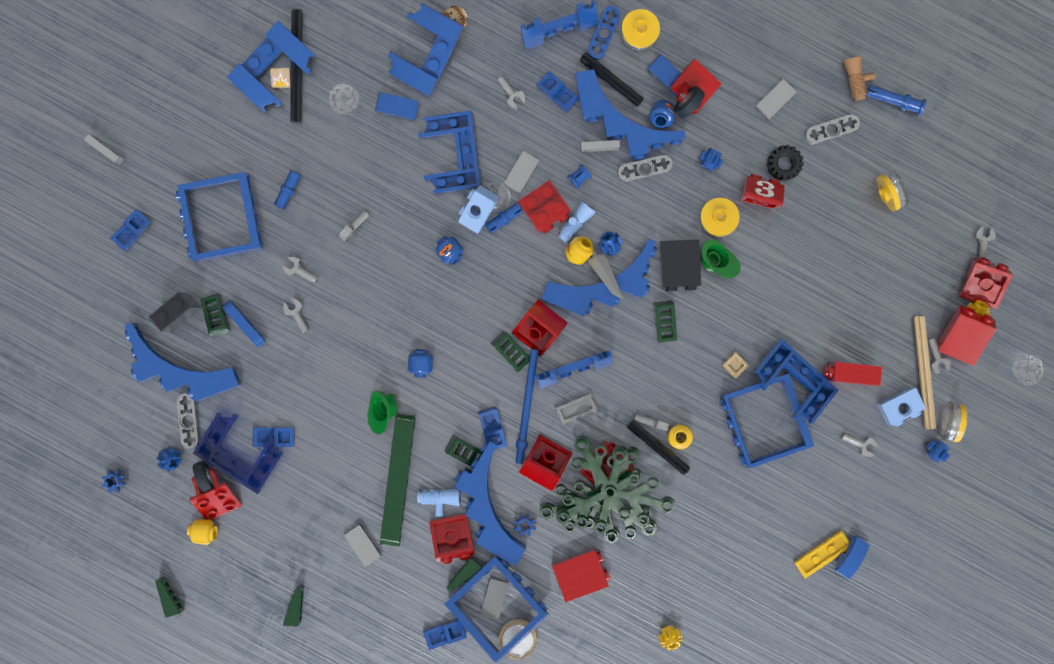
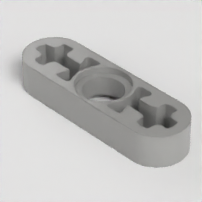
(847, 129)
(657, 159)
(182, 426)

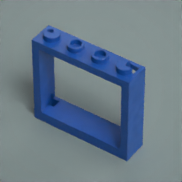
(250, 210)
(806, 440)
(515, 579)

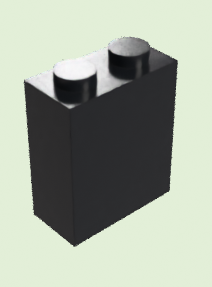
(680, 264)
(175, 312)

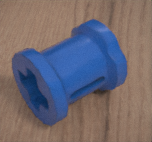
(579, 176)

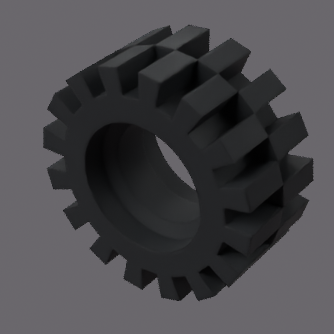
(796, 163)

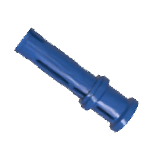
(905, 102)

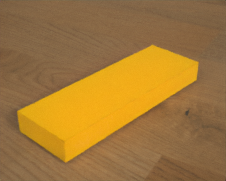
(822, 554)

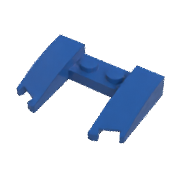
(584, 17)
(448, 33)
(246, 75)
(463, 127)
(598, 361)
(820, 388)

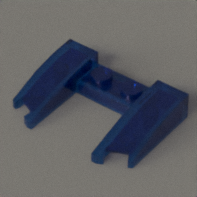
(250, 476)

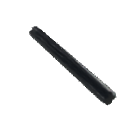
(296, 71)

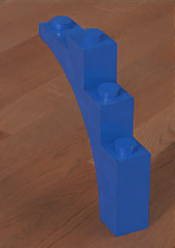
(638, 138)
(629, 281)
(152, 364)
(494, 535)

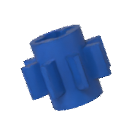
(711, 159)
(610, 243)
(937, 451)
(169, 459)
(118, 478)
(527, 529)

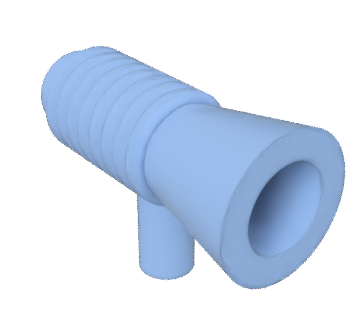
(574, 223)
(439, 497)

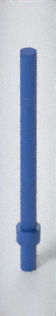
(521, 444)

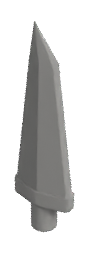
(603, 270)

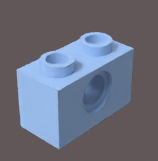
(485, 201)
(913, 404)

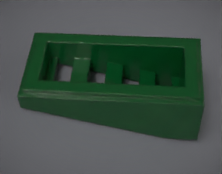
(661, 305)
(214, 332)
(500, 338)
(453, 442)
(468, 570)
(169, 601)
(294, 612)

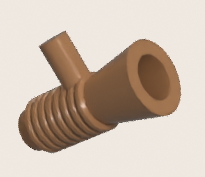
(856, 78)

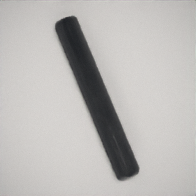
(611, 79)
(658, 447)

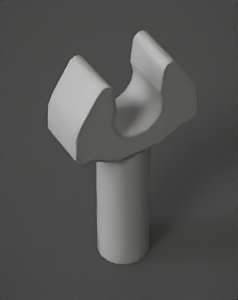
(511, 93)
(349, 229)
(984, 240)
(299, 270)
(296, 314)
(937, 357)
(652, 422)
(860, 443)

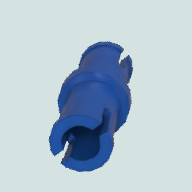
(287, 189)
(503, 218)

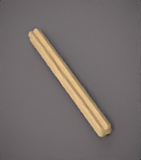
(924, 372)

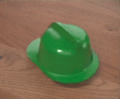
(719, 259)
(380, 411)

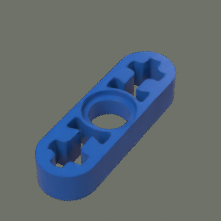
(614, 21)
(243, 323)

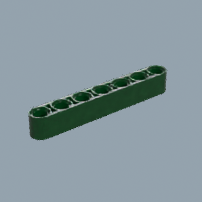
(397, 480)

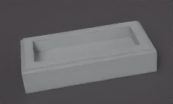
(775, 99)
(600, 146)
(103, 149)
(521, 172)
(576, 408)
(362, 545)
(494, 598)

